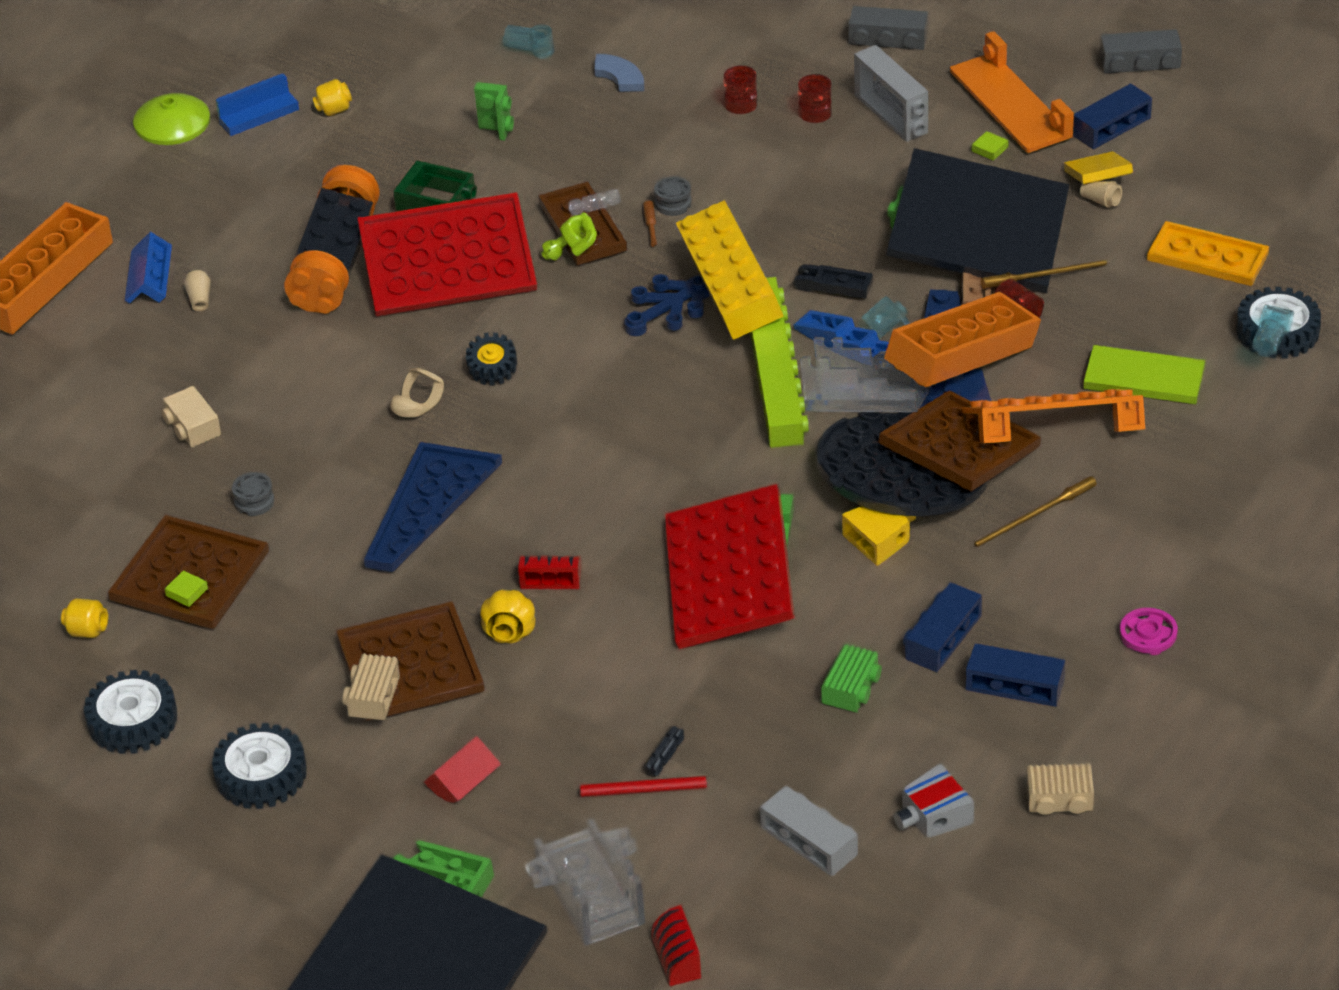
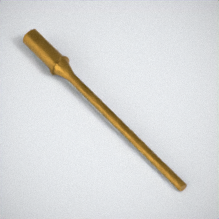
(994, 281)
(1068, 494)

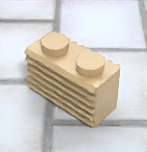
(191, 417)
(372, 687)
(1060, 788)

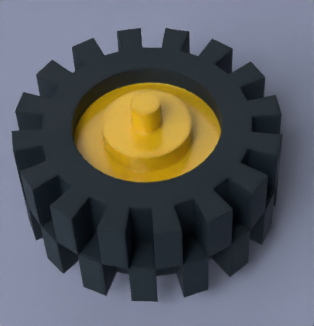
(491, 358)

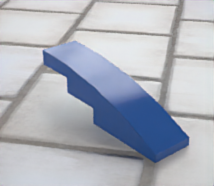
(829, 325)

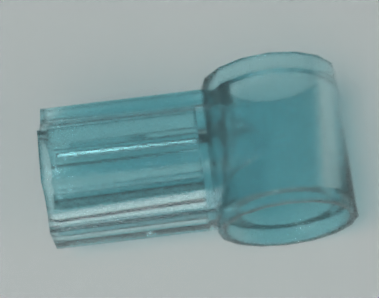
(536, 39)
(1273, 325)

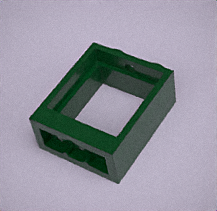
(434, 176)

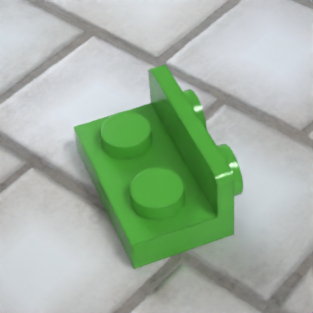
(494, 108)

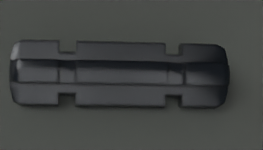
(664, 751)

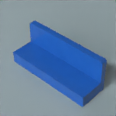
(255, 105)
(149, 268)

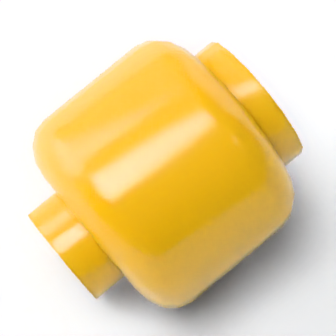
(332, 97)
(85, 618)

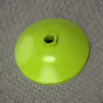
(171, 119)

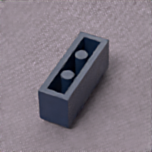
(1112, 116)
(942, 627)
(1015, 675)

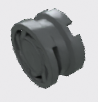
(672, 197)
(253, 494)

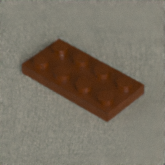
(608, 239)

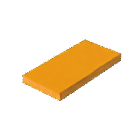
(1208, 253)

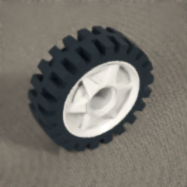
(1305, 323)
(130, 711)
(259, 765)

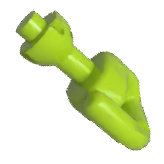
(573, 234)

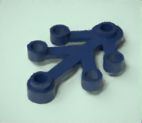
(694, 287)

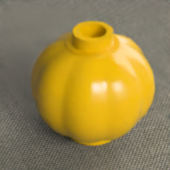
(502, 614)

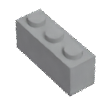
(809, 830)

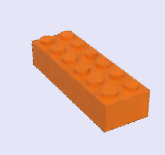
(49, 261)
(962, 339)

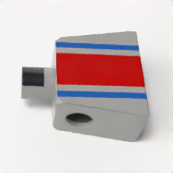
(935, 804)

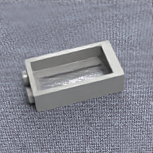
(891, 93)

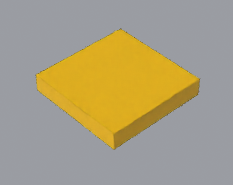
(1098, 167)

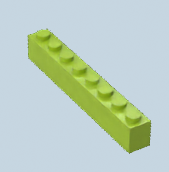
(777, 379)

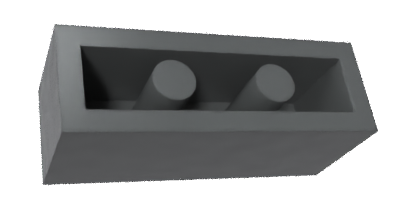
(888, 27)
(1140, 51)

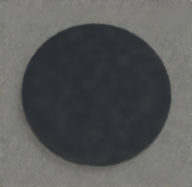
(880, 478)

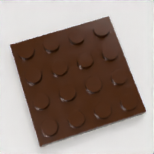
(950, 442)
(204, 551)
(430, 653)

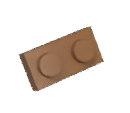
(971, 288)

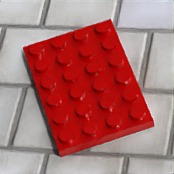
(447, 254)
(728, 566)

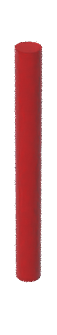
(643, 786)

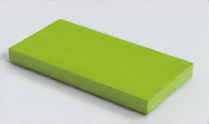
(1145, 373)

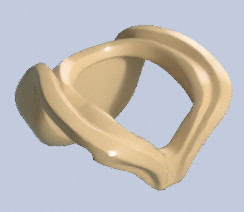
(405, 407)

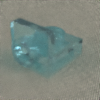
(885, 316)

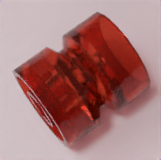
(740, 89)
(815, 98)
(1022, 296)

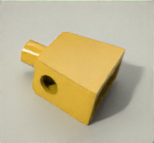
(876, 532)

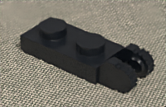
(833, 280)

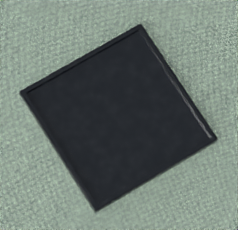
(978, 218)
(420, 935)

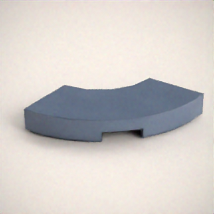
(621, 71)

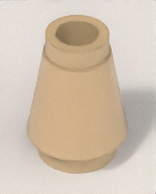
(1105, 193)
(198, 288)

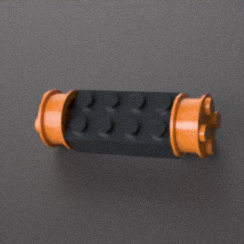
(331, 239)

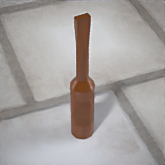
(650, 220)

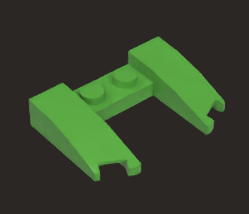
(453, 866)

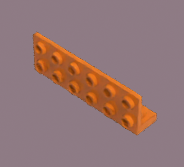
(1011, 100)
(995, 415)

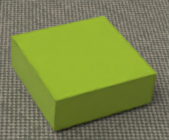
(990, 145)
(186, 588)

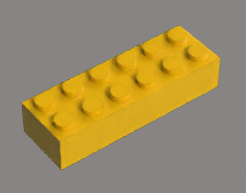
(729, 270)

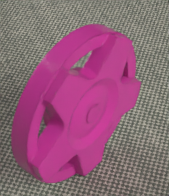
(1148, 632)

